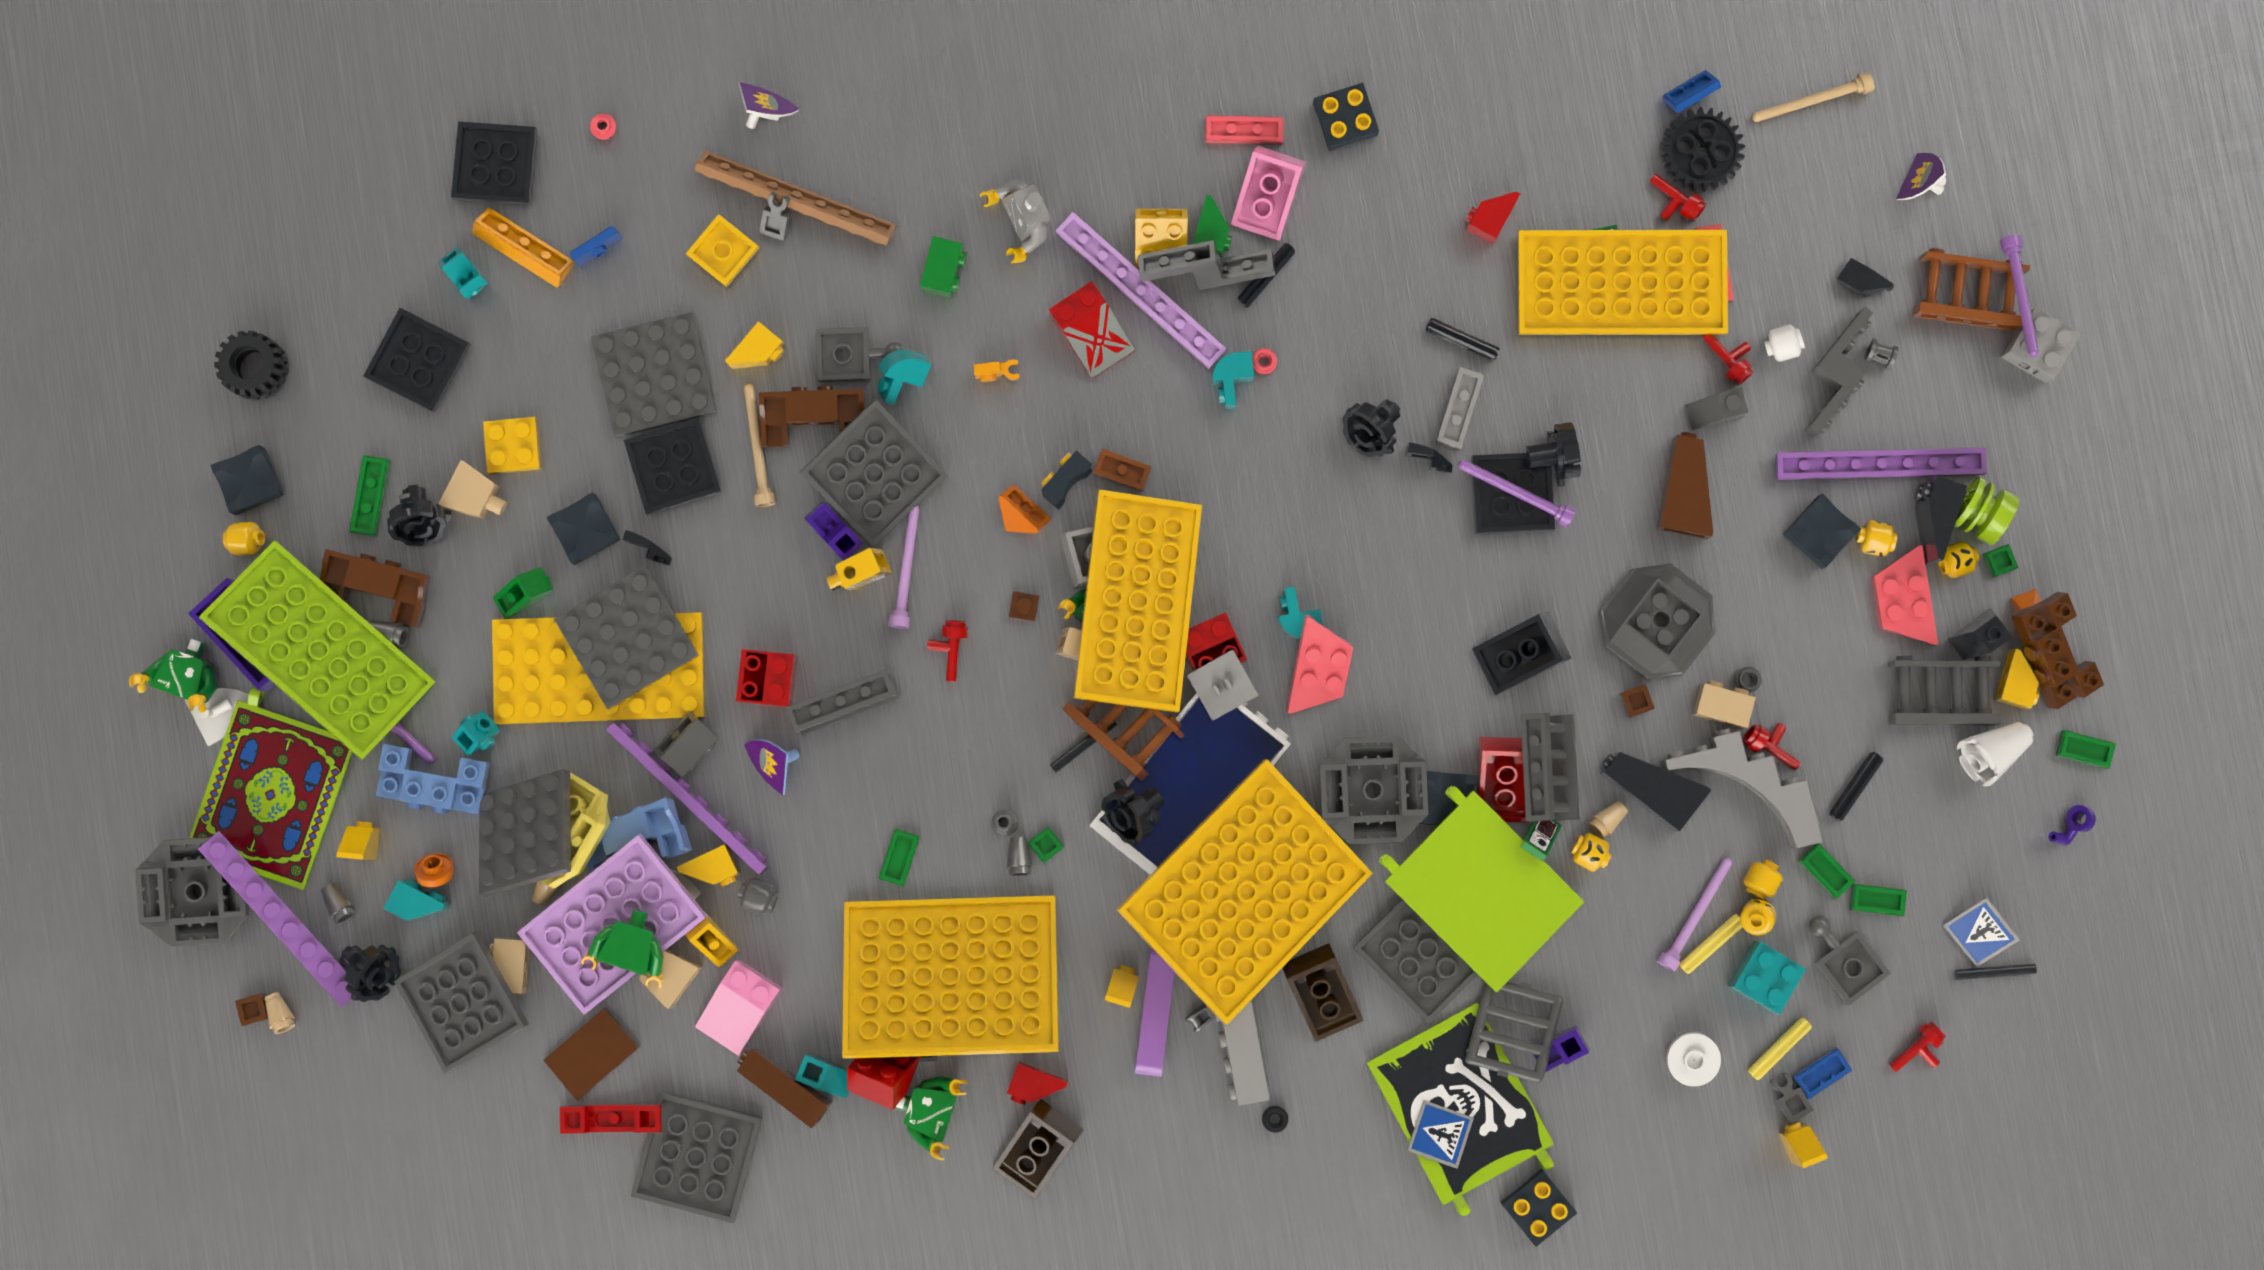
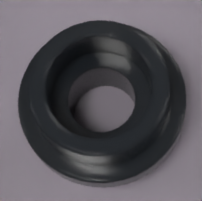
(1281, 1125)

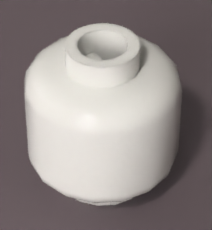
(1784, 343)

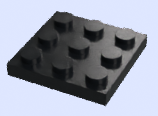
(494, 163)
(417, 360)
(672, 466)
(1502, 512)

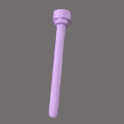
(899, 616)
(1671, 957)

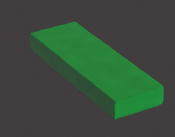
(369, 496)

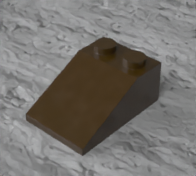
(1322, 992)
(1037, 1148)

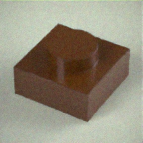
(1024, 606)
(1637, 701)
(251, 1009)

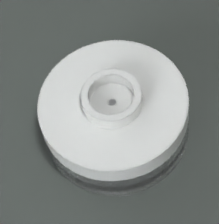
(1692, 1058)

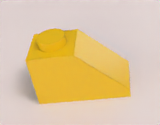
(756, 349)
(2017, 682)
(359, 842)
(713, 867)
(712, 941)
(1122, 986)
(1802, 1145)

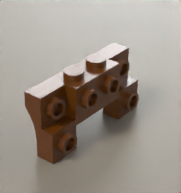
(806, 408)
(384, 580)
(2050, 653)

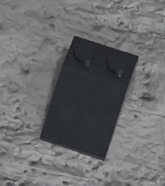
(1936, 515)
(1521, 653)

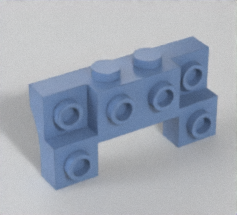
(431, 789)
(655, 822)

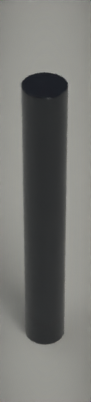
(1075, 751)
(1997, 971)

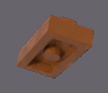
(1122, 470)

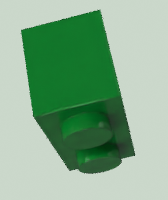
(942, 267)

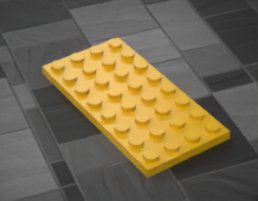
(1622, 282)
(1138, 601)
(544, 682)

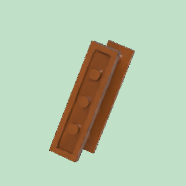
(1955, 311)
(1118, 745)

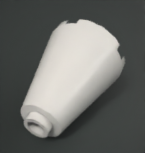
(1993, 752)

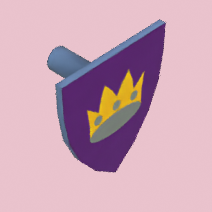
(771, 762)

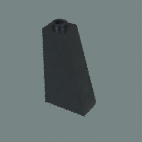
(1980, 636)
(1659, 791)

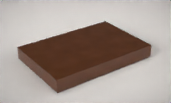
(591, 1054)

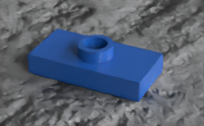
(1691, 91)
(595, 246)
(1822, 1073)

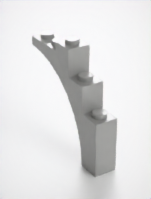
(1789, 802)

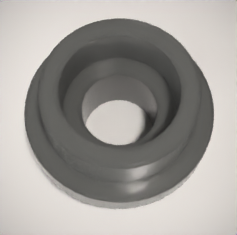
(1753, 673)

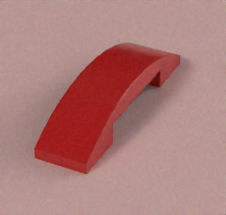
(611, 1118)

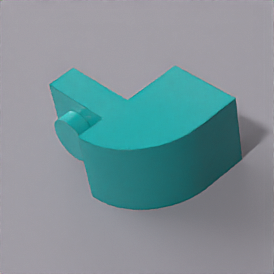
(462, 273)
(901, 367)
(1229, 370)
(1293, 621)

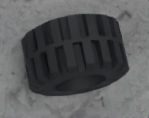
(233, 355)

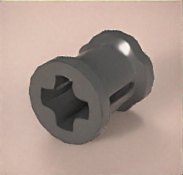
(1881, 353)

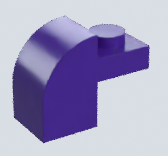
(833, 531)
(1566, 1048)

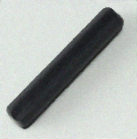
(1258, 285)
(1462, 339)
(1856, 786)

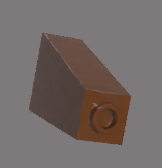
(1685, 495)
(782, 1087)

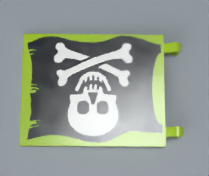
(1435, 1070)

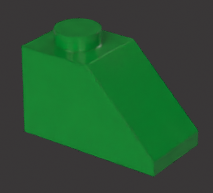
(1213, 227)
(522, 592)

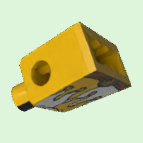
(869, 567)

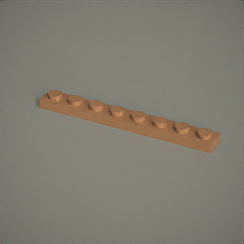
(801, 200)

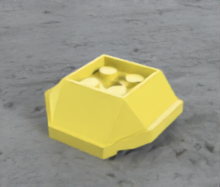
(588, 826)

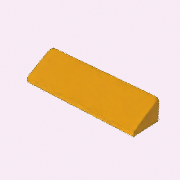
(522, 247)

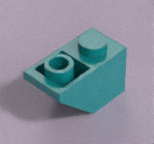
(412, 902)
(823, 1075)

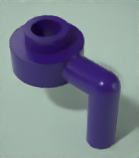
(2075, 825)

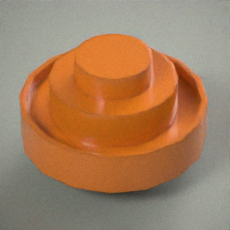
(434, 870)

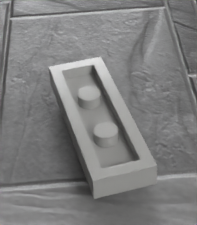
(1460, 408)

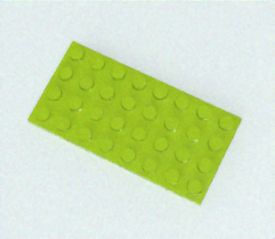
(317, 649)

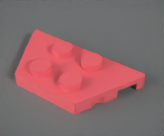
(1905, 598)
(1319, 667)

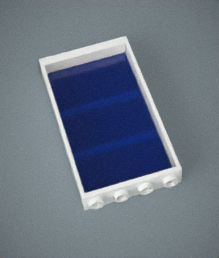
(1196, 775)

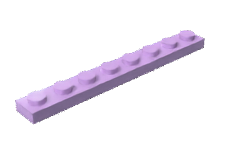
(1143, 294)

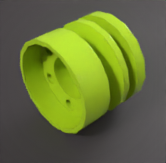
(1986, 511)

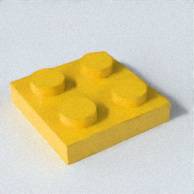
(722, 250)
(512, 445)

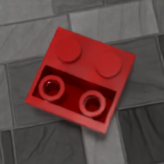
(1211, 641)
(766, 678)
(882, 1078)

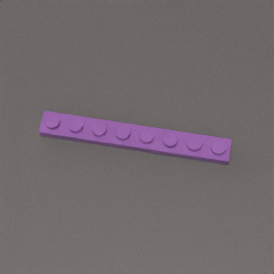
(1881, 463)
(697, 805)
(277, 916)

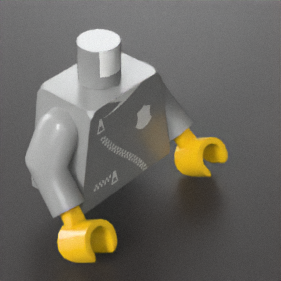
(1026, 214)

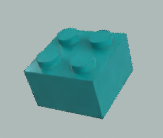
(1766, 977)

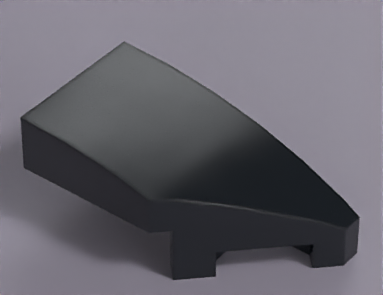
(1863, 279)
(1438, 461)
(654, 552)

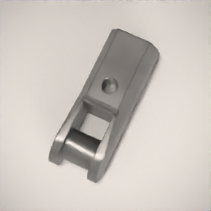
(1196, 1021)

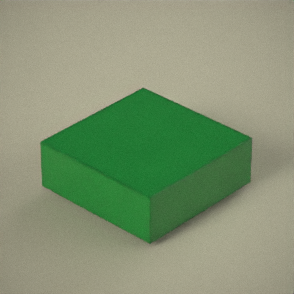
(2000, 560)
(1046, 844)

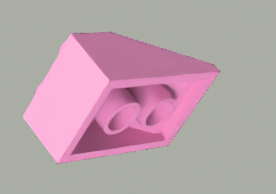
(1268, 192)
(738, 1006)

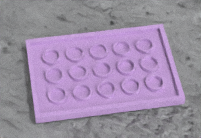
(624, 882)

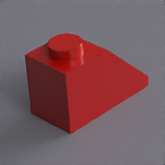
(1491, 216)
(1033, 1084)

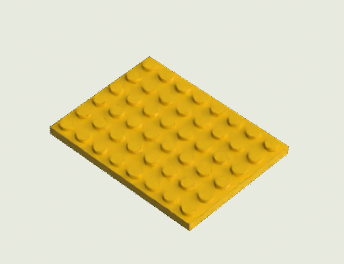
(1244, 891)
(950, 977)

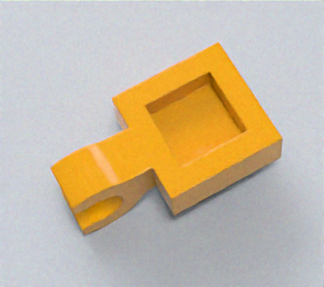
(989, 371)

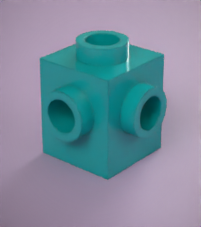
(476, 733)

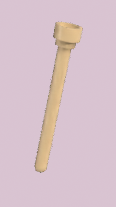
(1862, 84)
(763, 496)

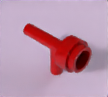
(1691, 207)
(1739, 371)
(954, 630)
(1757, 739)
(1932, 1035)

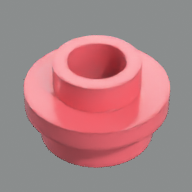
(608, 132)
(1264, 353)

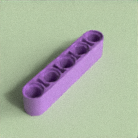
(1154, 1016)

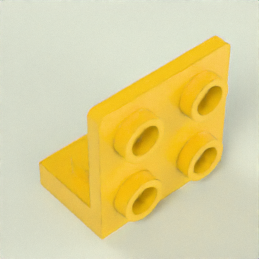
(1159, 230)

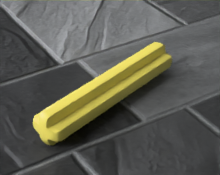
(1711, 944)
(1779, 1048)

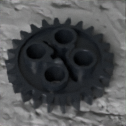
(1682, 161)

